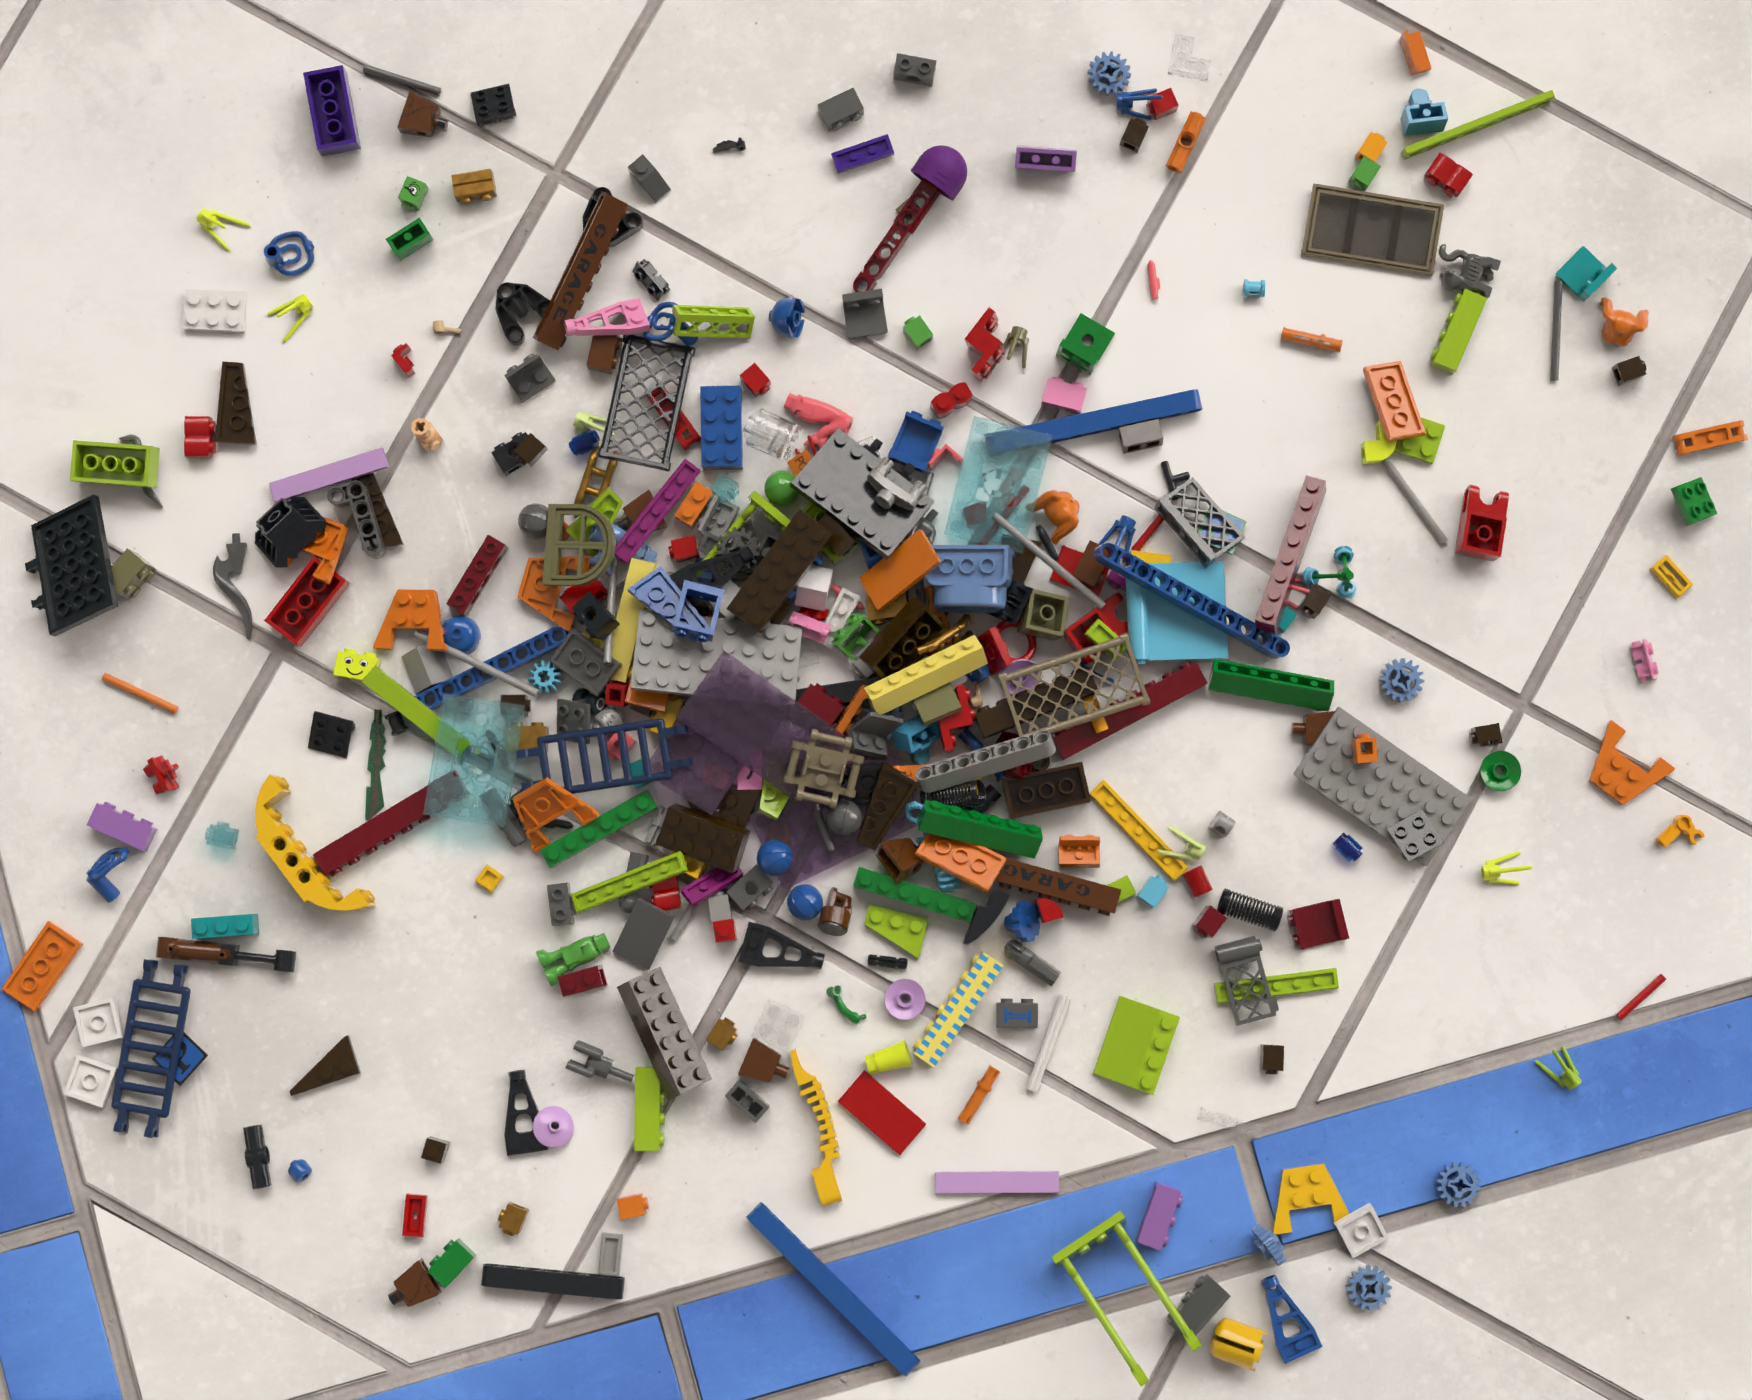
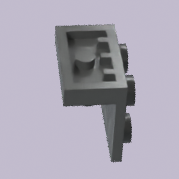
(864, 313)
(529, 377)
(870, 733)

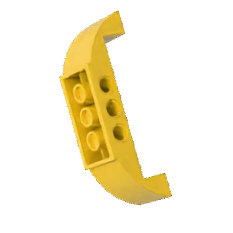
(272, 834)

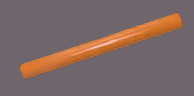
(140, 693)

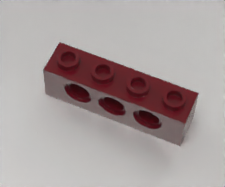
(477, 575)

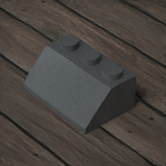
(1200, 1304)

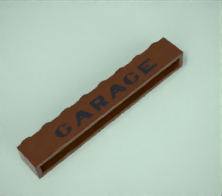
(580, 270)
(1059, 885)

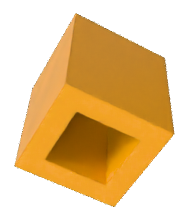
(1372, 147)

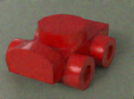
(813, 613)

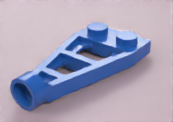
(1295, 1345)

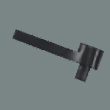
(727, 145)

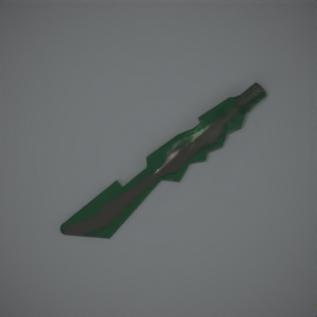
(376, 763)

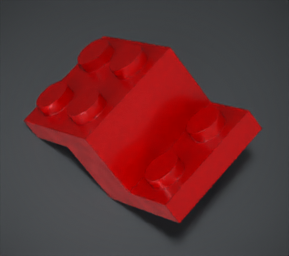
(985, 345)
(957, 721)

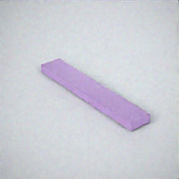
(329, 475)
(997, 1182)

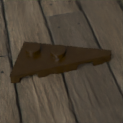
(334, 1066)

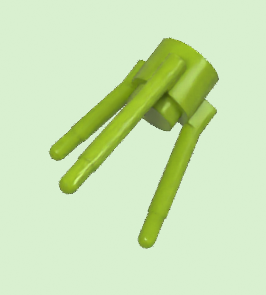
(1569, 1075)

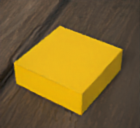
(489, 878)

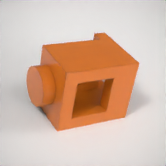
(1370, 752)

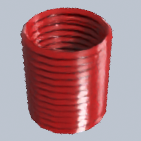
(1197, 881)

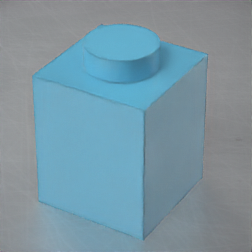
(1153, 890)

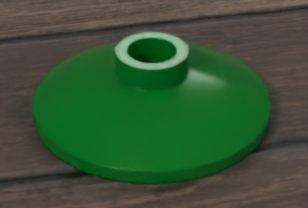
(1510, 771)

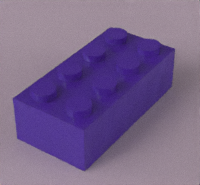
(332, 110)

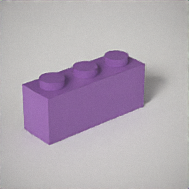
(1045, 158)
(122, 826)
(1159, 1216)

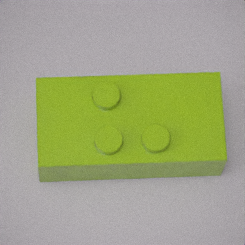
(114, 464)

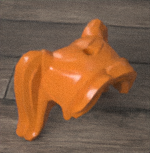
(1621, 322)
(1060, 510)

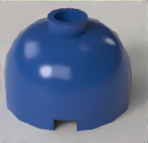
(786, 317)
(461, 633)

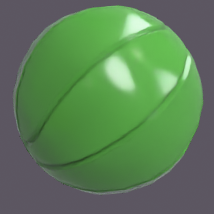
(778, 488)

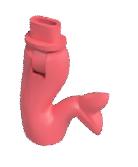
(816, 411)

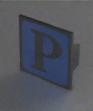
(190, 1058)

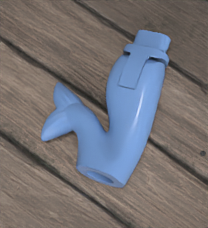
(596, 535)

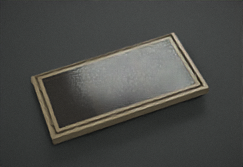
(1372, 229)

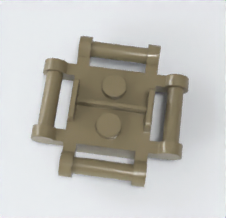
(823, 768)

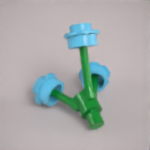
(1346, 587)

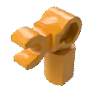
(1099, 724)
(1680, 823)

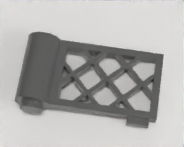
(1236, 954)

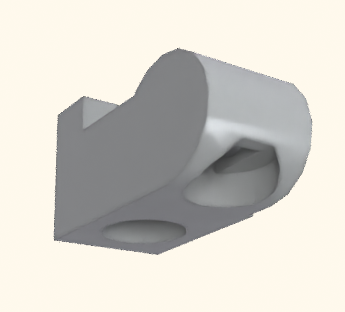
(1222, 824)

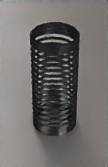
(966, 793)
(1272, 922)

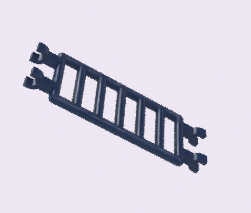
(600, 732)
(147, 982)

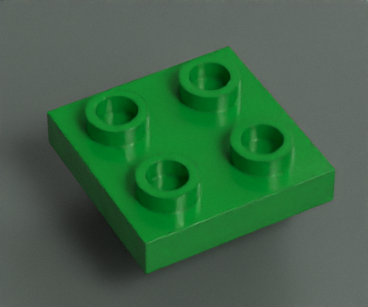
(1694, 501)

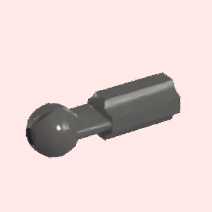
(635, 860)
(1033, 963)

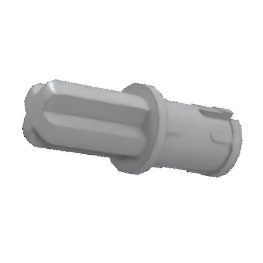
(655, 829)

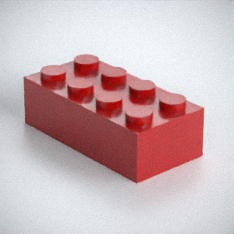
(305, 604)

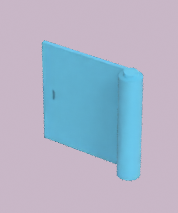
(1167, 632)

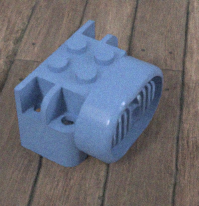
(971, 578)

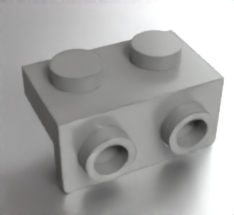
(718, 517)

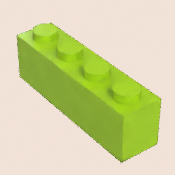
(1458, 331)
(648, 1110)

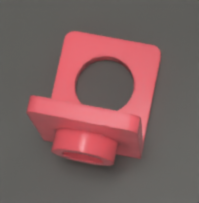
(939, 454)

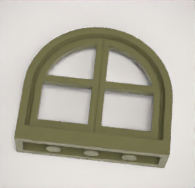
(554, 545)

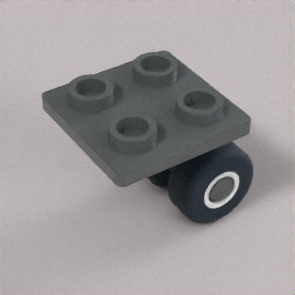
(575, 714)

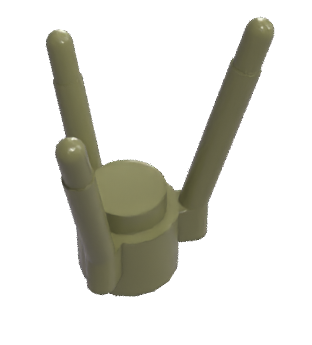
(1017, 338)

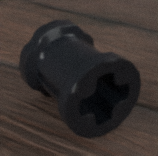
(396, 723)

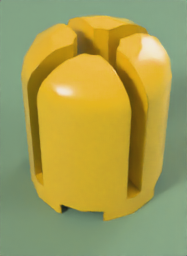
(1233, 1352)

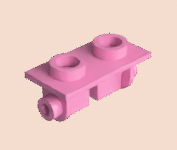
(811, 627)
(1644, 652)

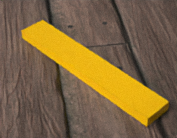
(1137, 830)

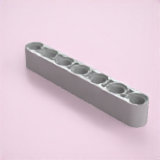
(985, 761)

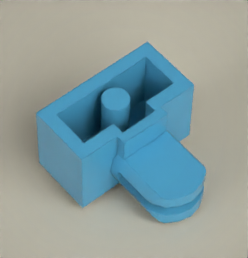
(1423, 115)
(916, 738)

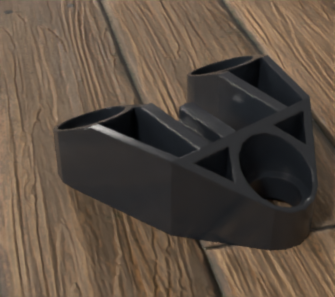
(625, 230)
(507, 320)

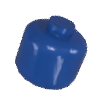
(299, 1170)

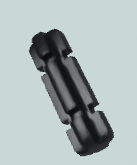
(887, 961)

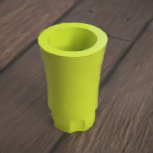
(889, 1058)

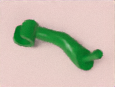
(850, 1015)

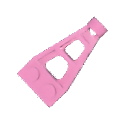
(633, 314)

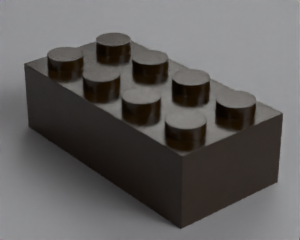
(898, 641)
(1046, 790)
(703, 837)

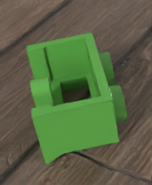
(857, 639)

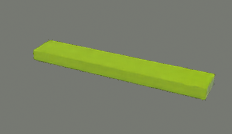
(406, 703)
(629, 882)
(1282, 984)

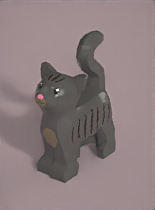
(1472, 269)

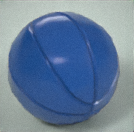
(774, 857)
(805, 902)

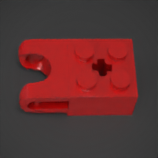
(1483, 519)
(1075, 633)

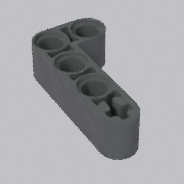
(361, 520)

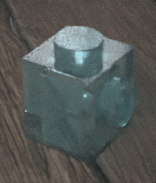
(725, 488)
(221, 835)

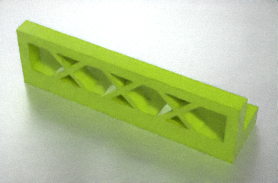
(712, 315)

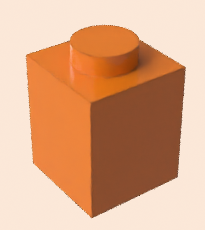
(632, 1206)

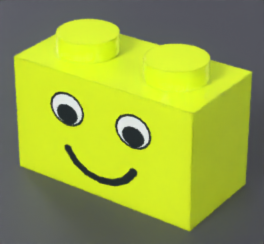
(353, 665)

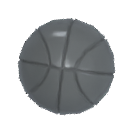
(533, 520)
(845, 818)

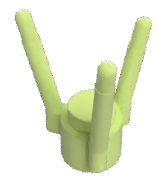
(586, 421)
(1193, 848)

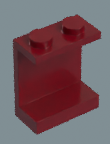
(1318, 924)
(582, 980)

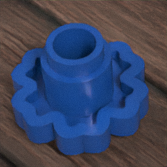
(1023, 921)

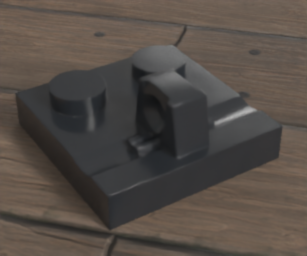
(865, 782)

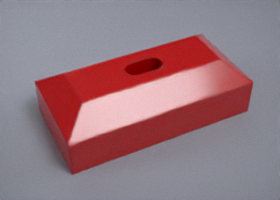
(412, 1226)

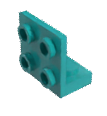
(1584, 273)

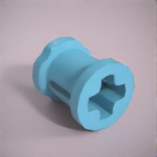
(1253, 288)

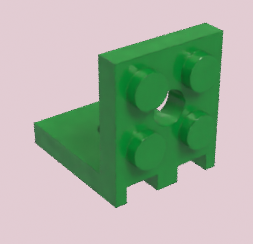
(1082, 356)

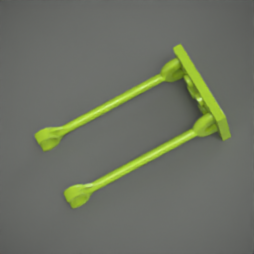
(771, 514)
(1081, 1247)

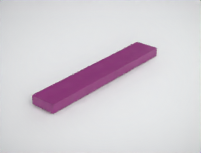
(656, 511)

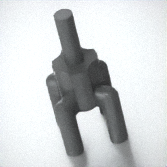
(595, 1064)

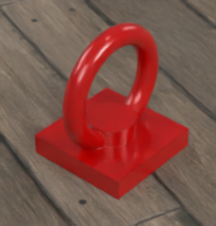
(997, 651)

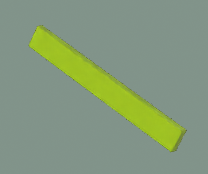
(1478, 124)

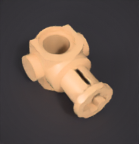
(426, 434)

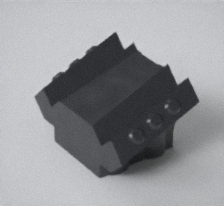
(287, 529)

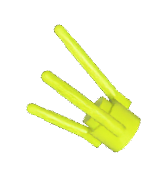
(210, 219)
(301, 305)
(1491, 871)

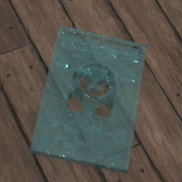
(1007, 449)
(480, 723)

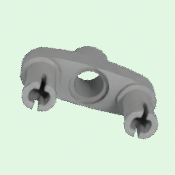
(890, 492)

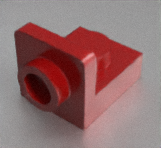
(404, 363)

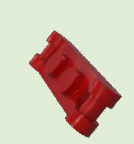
(683, 423)

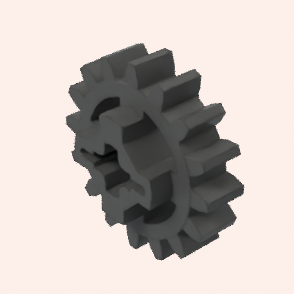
(735, 535)

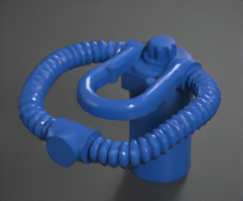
(274, 257)
(654, 317)
(101, 867)

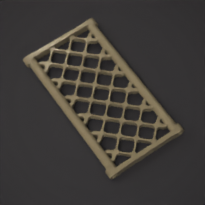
(1077, 655)

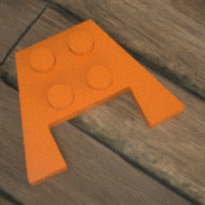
(328, 548)
(545, 598)
(413, 612)
(1618, 774)
(545, 803)

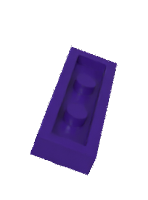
(862, 153)

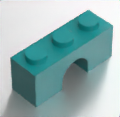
(224, 926)

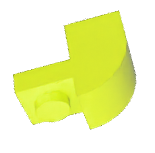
(1377, 451)

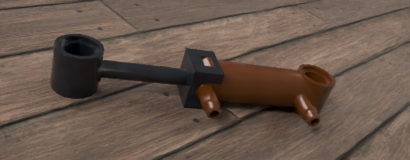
(220, 953)

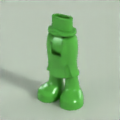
(574, 955)

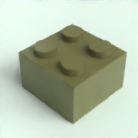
(131, 573)
(1044, 615)

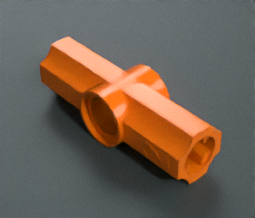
(1181, 152)

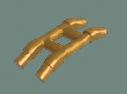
(592, 470)
(952, 633)

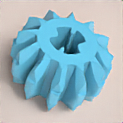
(551, 673)
(945, 881)

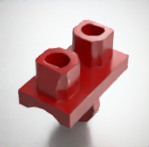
(164, 774)

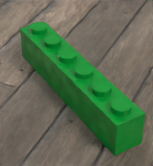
(1271, 685)
(599, 829)
(979, 829)
(914, 895)

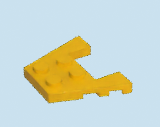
(1306, 1188)

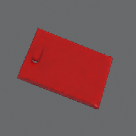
(1069, 560)

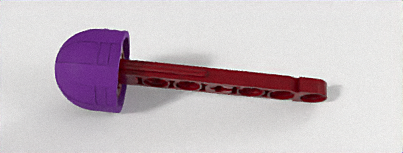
(940, 172)

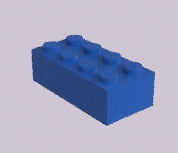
(721, 428)

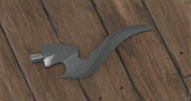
(221, 573)

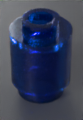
(584, 442)
(1348, 847)

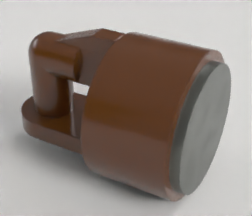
(835, 919)

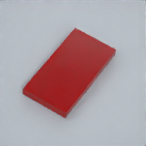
(882, 1112)

